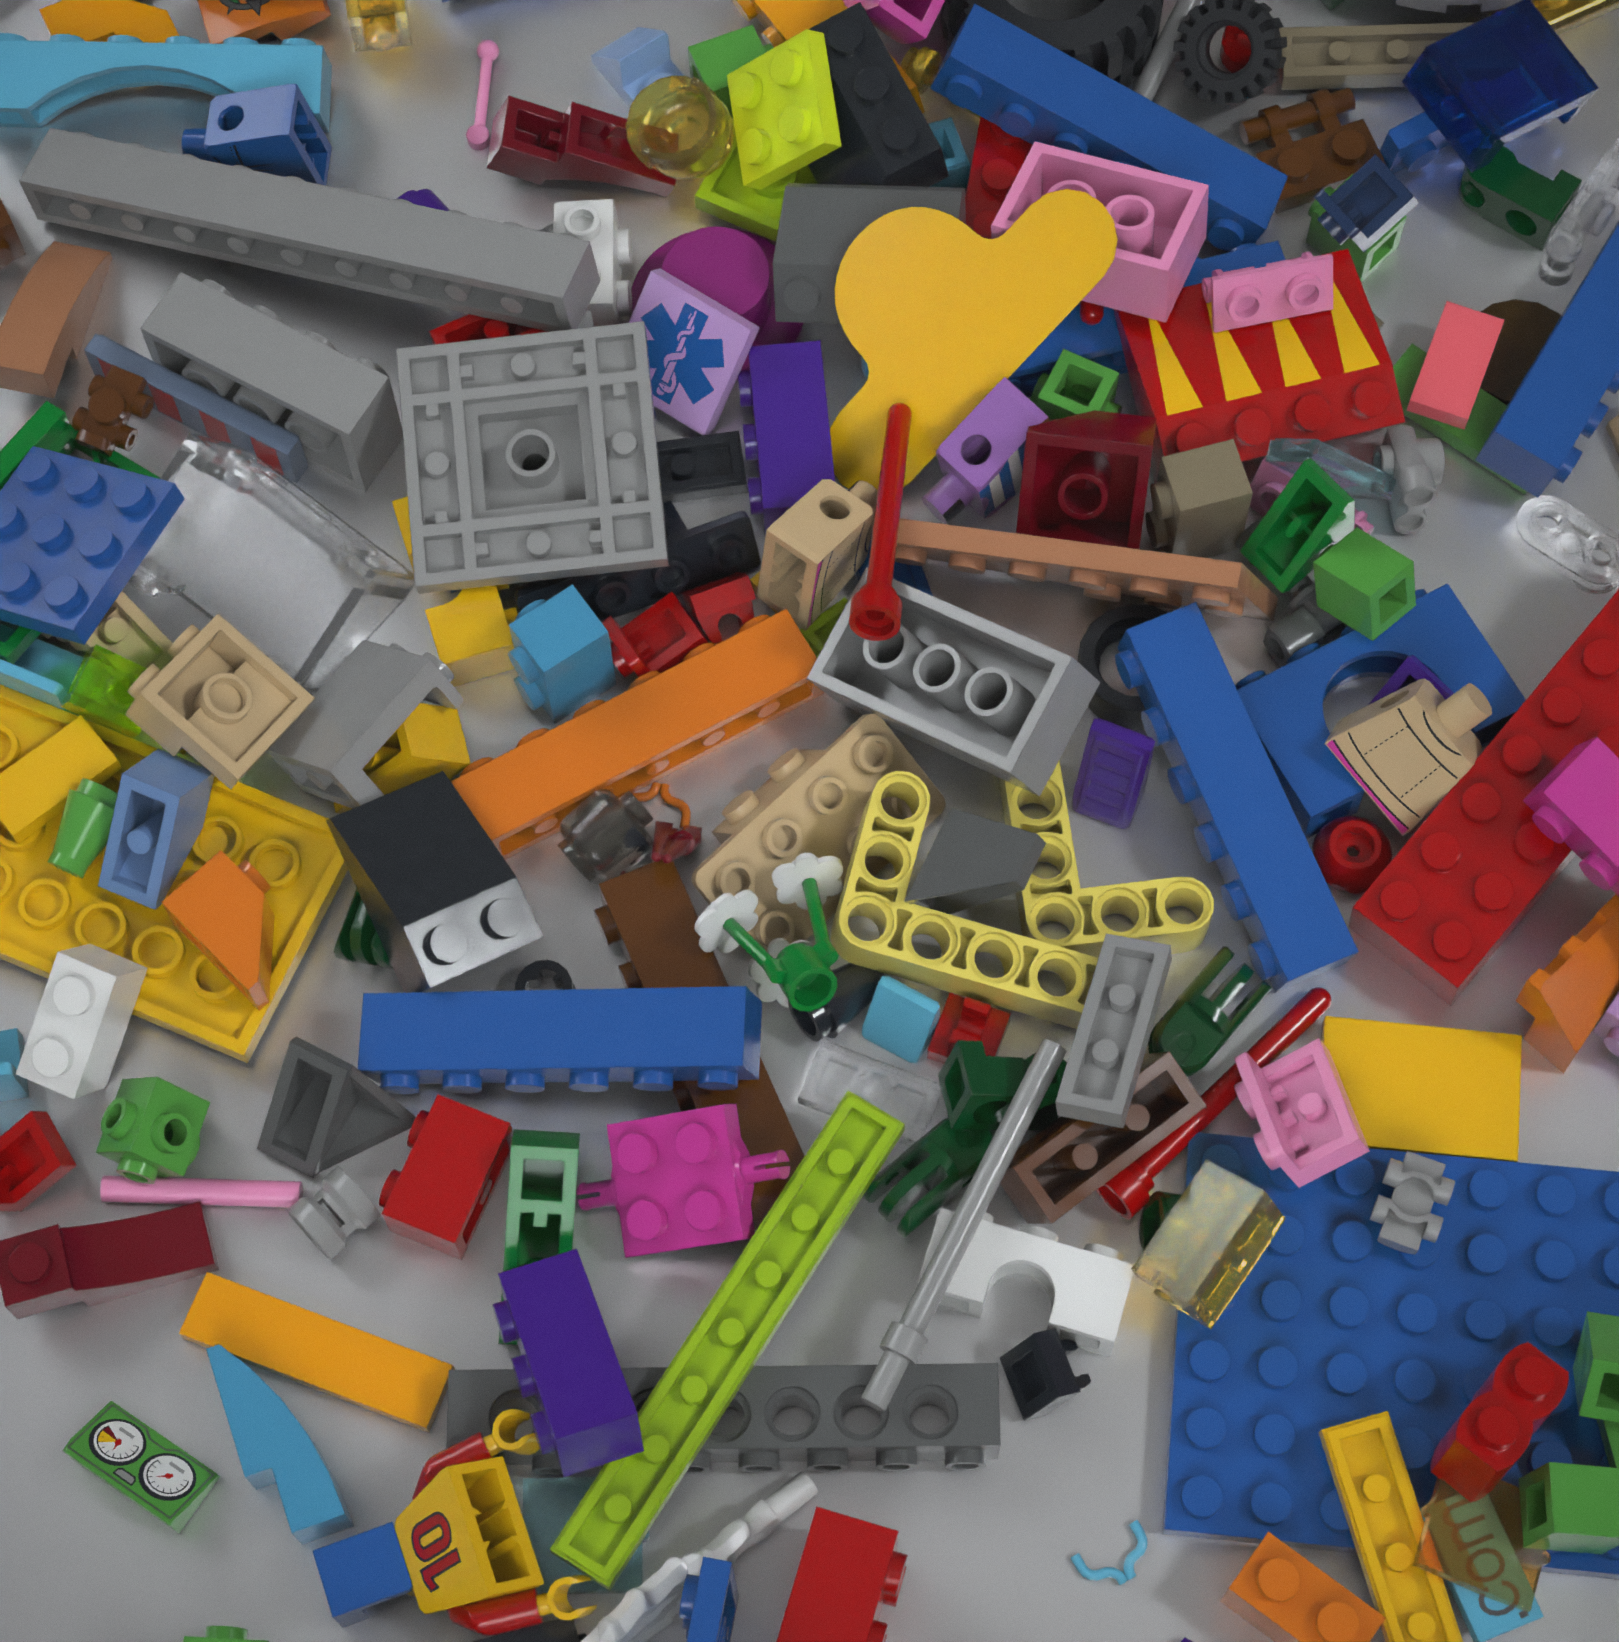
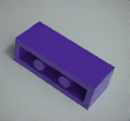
(788, 427)
(567, 1364)

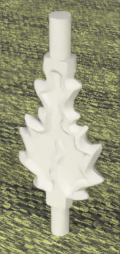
(658, 1599)

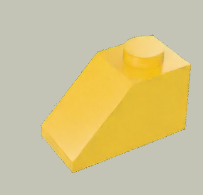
(422, 746)

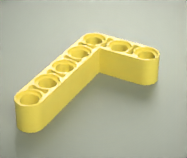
(1084, 908)
(958, 937)

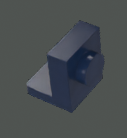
(1365, 205)

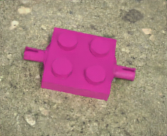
(682, 1180)

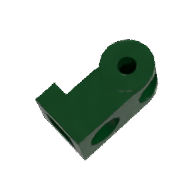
(1518, 197)
(982, 1087)

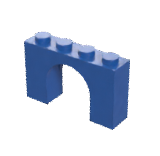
(1290, 700)

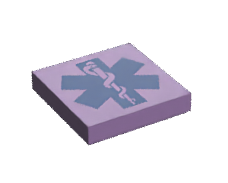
(692, 349)

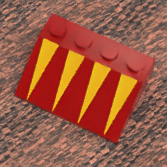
(1263, 381)

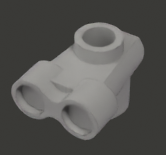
(1418, 470)

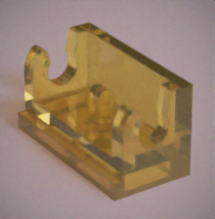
(1209, 1243)

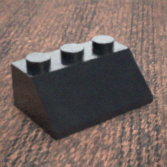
(878, 118)

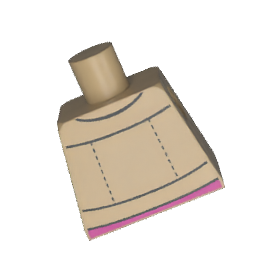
(816, 549)
(1411, 747)

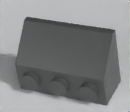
(819, 227)

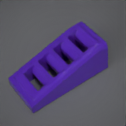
(1112, 773)

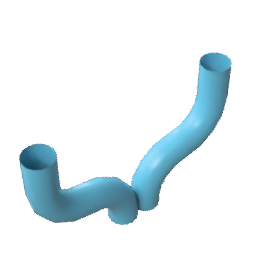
(1113, 1572)

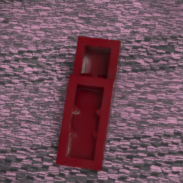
(570, 145)
(104, 1259)

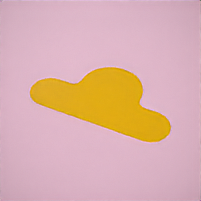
(954, 315)

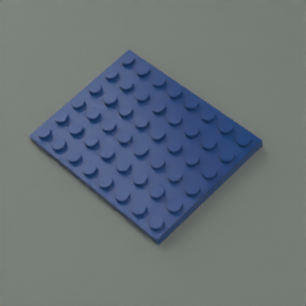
(1358, 1329)

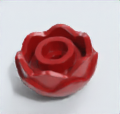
(1341, 869)

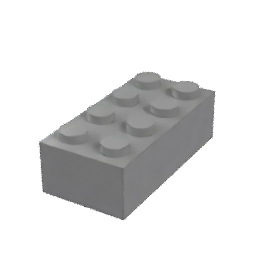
(291, 378)
(961, 686)

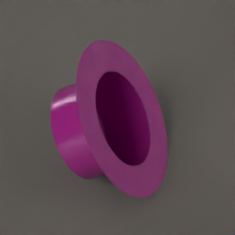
(731, 270)

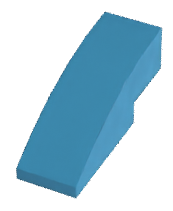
(278, 1450)

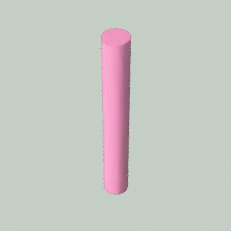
(207, 1191)

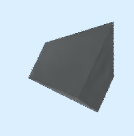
(974, 863)
(326, 1111)

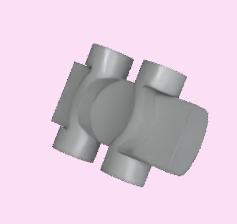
(1407, 1213)

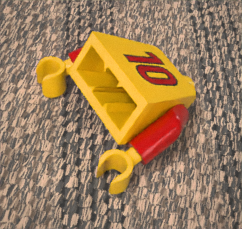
(471, 1542)

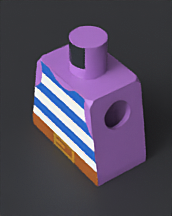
(984, 455)

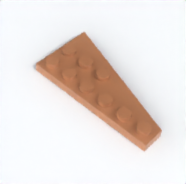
(1100, 569)

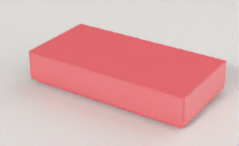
(1455, 365)

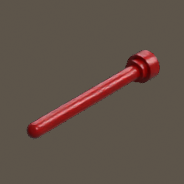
(876, 606)
(1131, 1187)

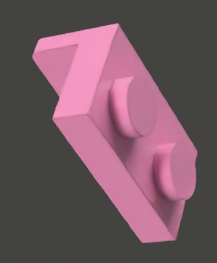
(1301, 1113)

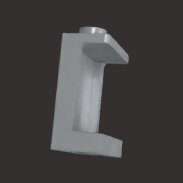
(357, 716)

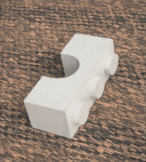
(1083, 1284)

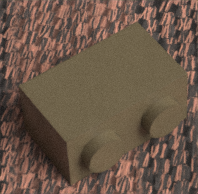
(1199, 501)

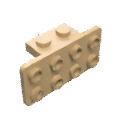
(806, 807)

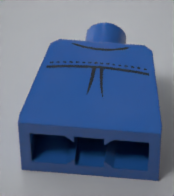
(265, 131)

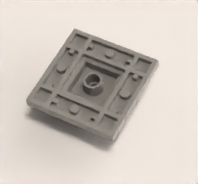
(531, 457)

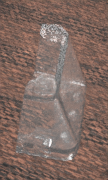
(270, 561)

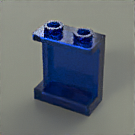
(1498, 82)

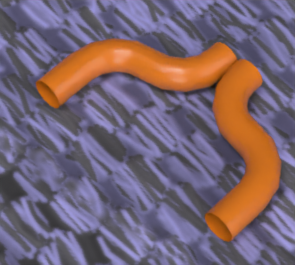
(667, 798)

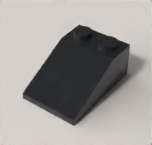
(432, 883)

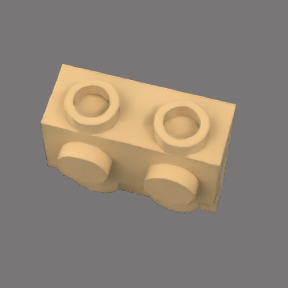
(217, 700)

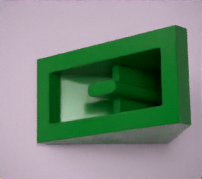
(1300, 526)

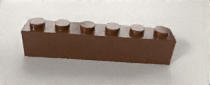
(657, 933)

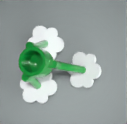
(787, 971)

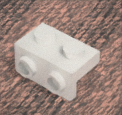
(611, 248)

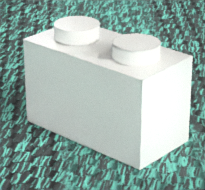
(81, 1020)

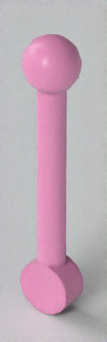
(478, 135)

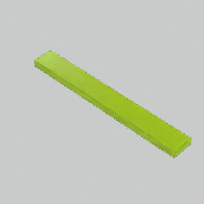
(729, 1339)

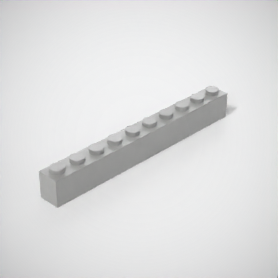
(312, 230)

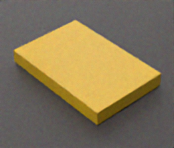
(1430, 1086)

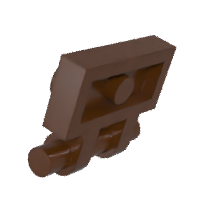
(1315, 160)

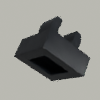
(1042, 1374)

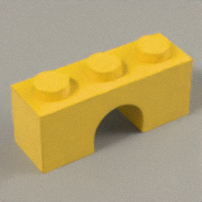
(471, 628)

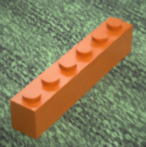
(641, 733)

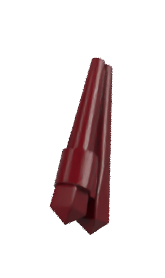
(673, 843)

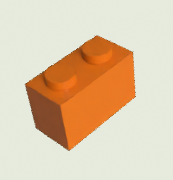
(1297, 1600)

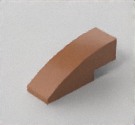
(50, 317)

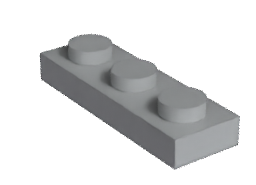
(1114, 1031)

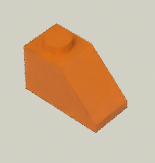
(229, 922)

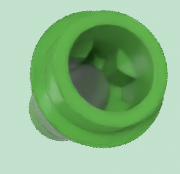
(83, 827)

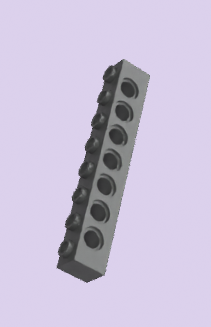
(825, 1391)

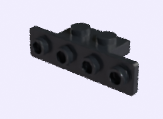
(694, 559)

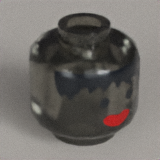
(606, 835)

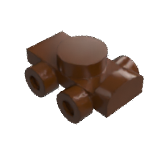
(109, 410)

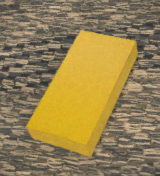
(39, 782)

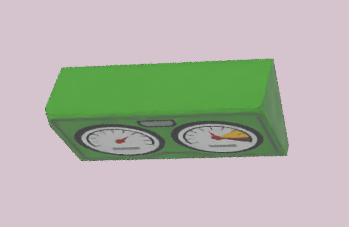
(142, 1465)

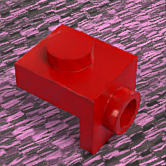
(654, 638)
(31, 1161)

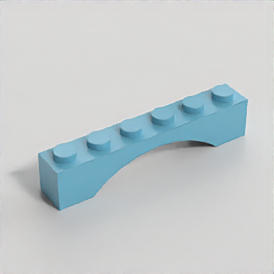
(57, 74)

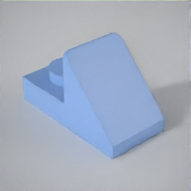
(635, 61)

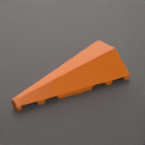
(1574, 988)

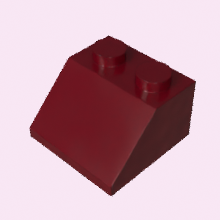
(1087, 478)

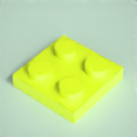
(784, 109)

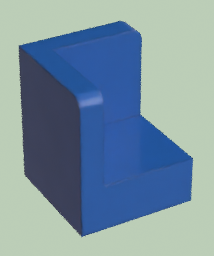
(362, 1573)

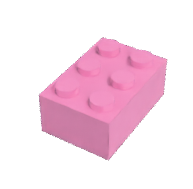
(1155, 218)

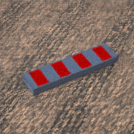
(203, 409)

